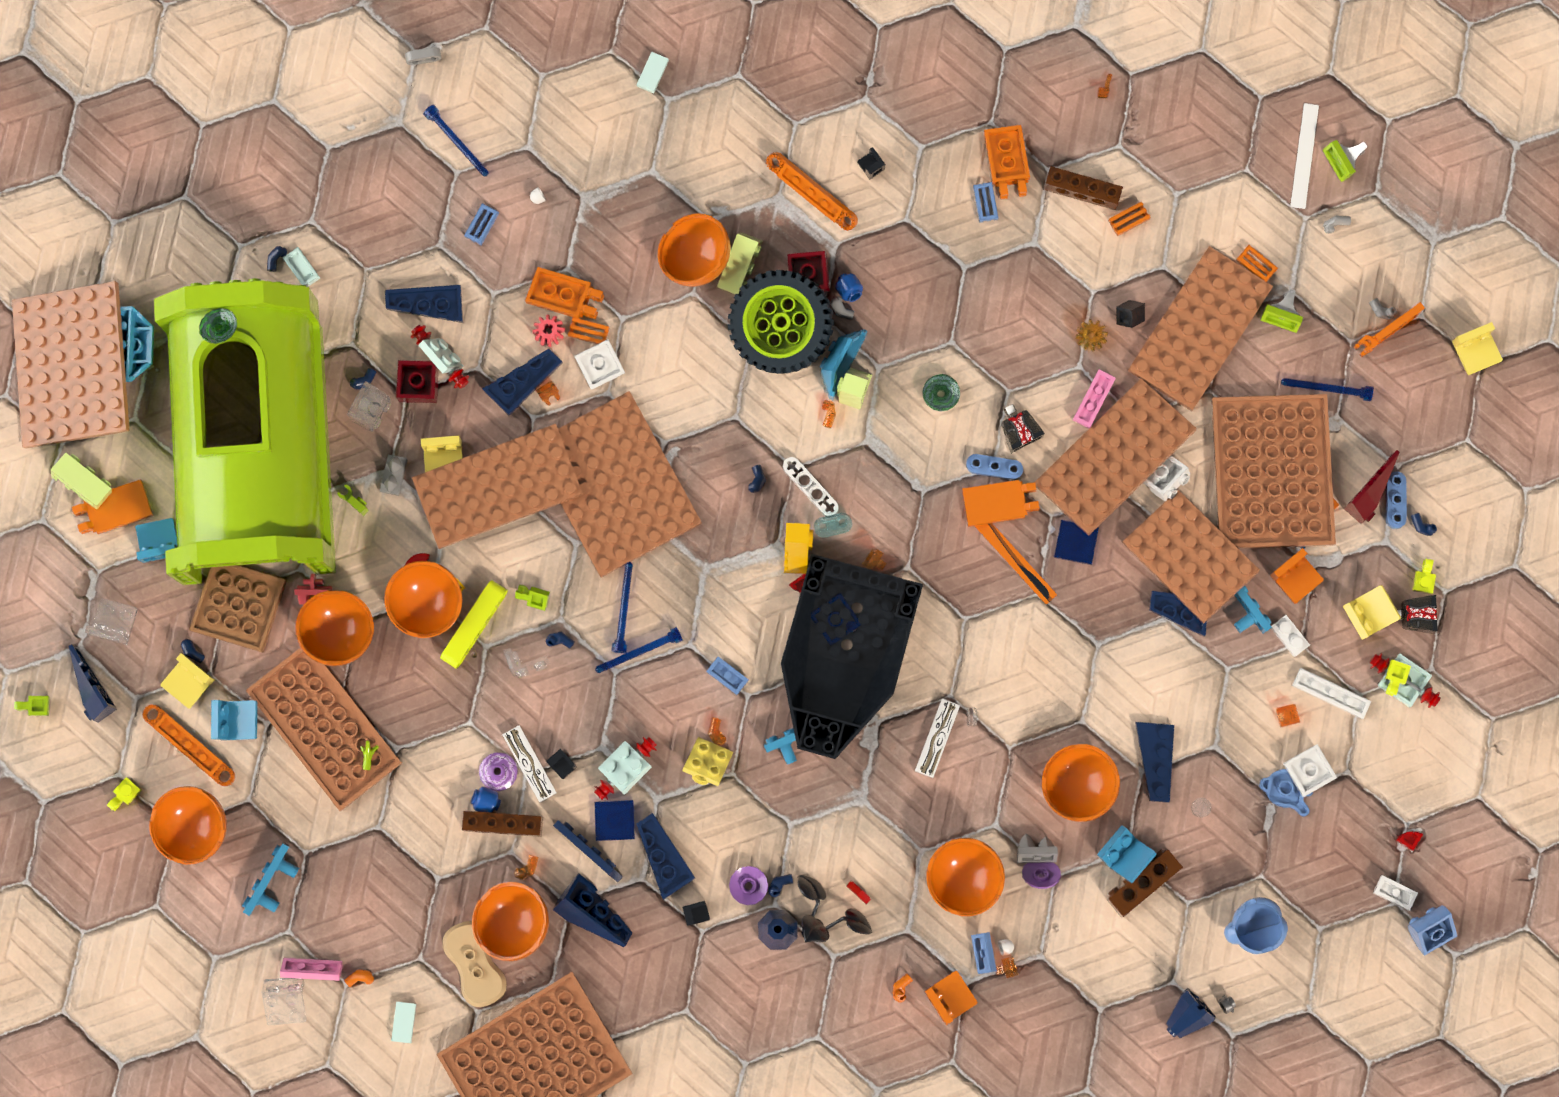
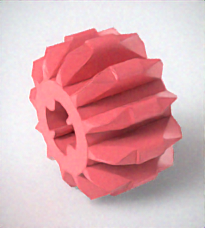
(556, 330)

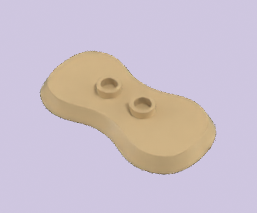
(480, 978)

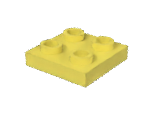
(707, 762)

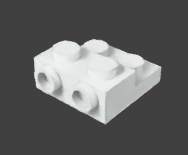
(1168, 478)

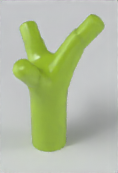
(368, 753)

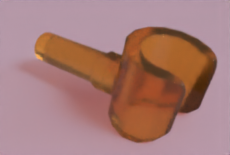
(1104, 91)

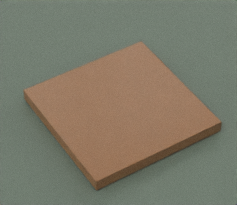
(238, 606)

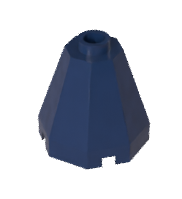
(775, 940)
(1189, 1015)

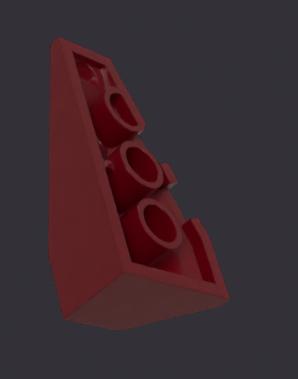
(1368, 498)

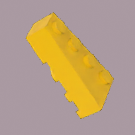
(797, 543)

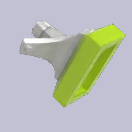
(1343, 158)
(1283, 313)

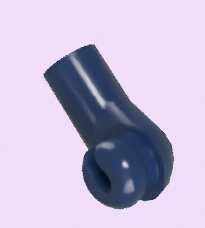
(273, 256)
(357, 383)
(759, 480)
(1421, 527)
(559, 638)
(190, 651)
(778, 883)

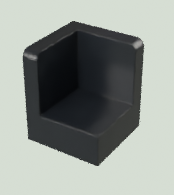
(871, 164)
(1130, 313)
(561, 764)
(696, 913)

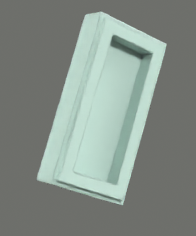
(652, 72)
(301, 267)
(403, 1022)

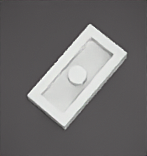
(1290, 636)
(1395, 892)

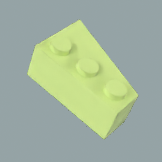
(740, 263)
(853, 388)
(81, 480)

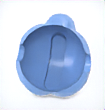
(1257, 926)

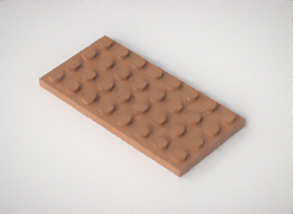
(1200, 328)
(1115, 456)
(497, 486)
(323, 727)

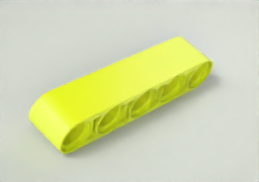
(474, 624)

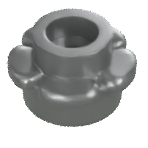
(1227, 1004)

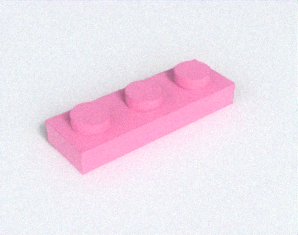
(1094, 399)
(311, 969)

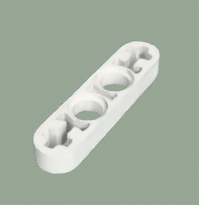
(808, 489)

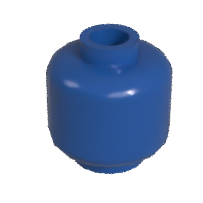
(849, 287)
(485, 800)

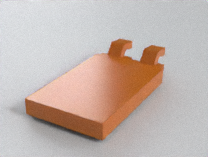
(1007, 159)
(563, 294)
(1371, 342)
(998, 502)
(121, 507)

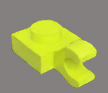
(1424, 580)
(1397, 674)
(125, 792)

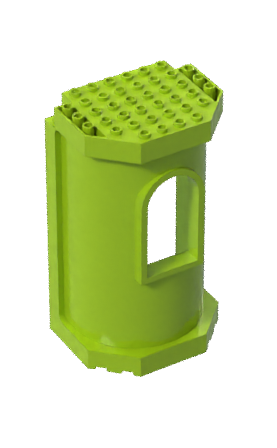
(252, 498)

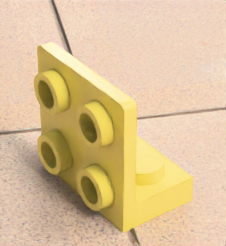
(1477, 349)
(441, 451)
(1372, 612)
(187, 681)

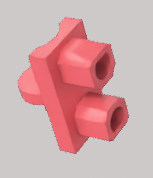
(305, 591)

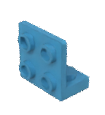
(155, 539)
(233, 720)
(1126, 854)

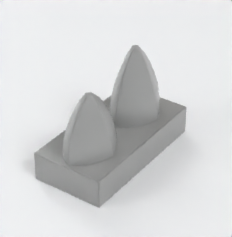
(393, 475)
(1030, 854)

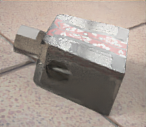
(1020, 429)
(1419, 614)

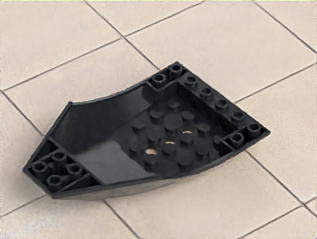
(837, 689)

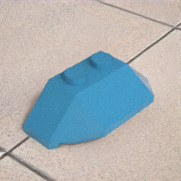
(137, 342)
(840, 359)

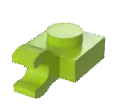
(358, 503)
(535, 597)
(36, 705)

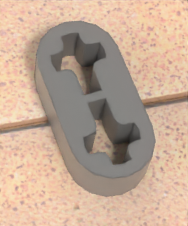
(423, 56)

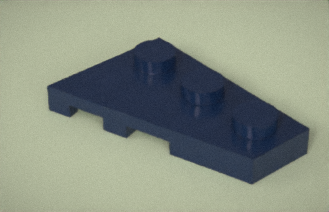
(1172, 609)

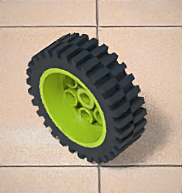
(750, 309)

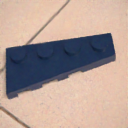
(431, 302)
(519, 384)
(1157, 755)
(593, 853)
(666, 862)

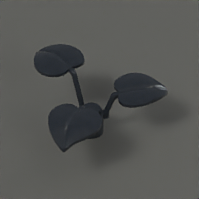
(814, 929)

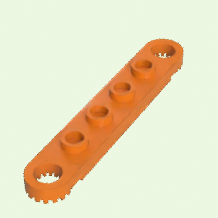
(811, 191)
(189, 745)

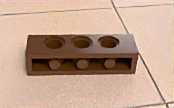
(1083, 188)
(502, 823)
(1170, 868)

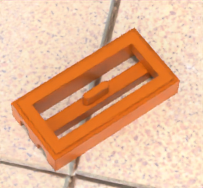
(1142, 211)
(1241, 260)
(590, 324)

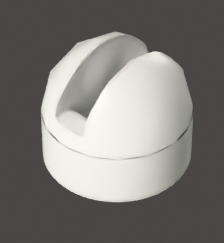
(537, 196)
(1005, 947)

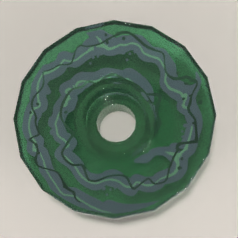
(215, 320)
(945, 384)

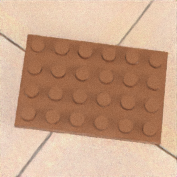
(1191, 556)

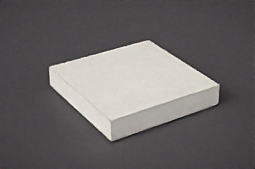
(599, 364)
(1310, 770)

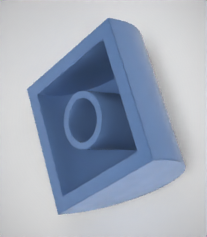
(1432, 929)

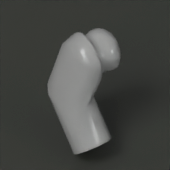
(1334, 221)
(839, 309)
(1382, 312)

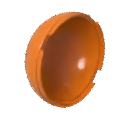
(694, 250)
(423, 599)
(334, 628)
(1080, 782)
(188, 825)
(965, 876)
(510, 921)

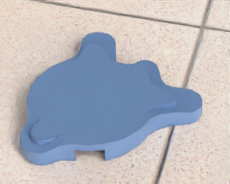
(1283, 792)

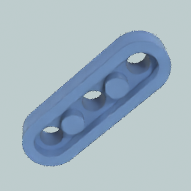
(985, 467)
(1393, 508)

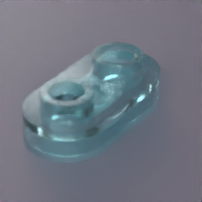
(832, 525)

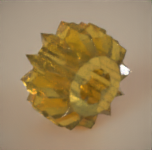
(1086, 330)

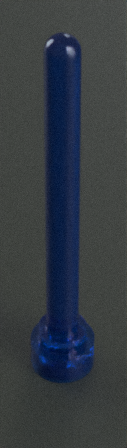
(432, 113)
(1365, 393)
(673, 636)
(619, 644)

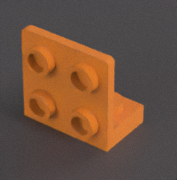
(1297, 577)
(950, 997)

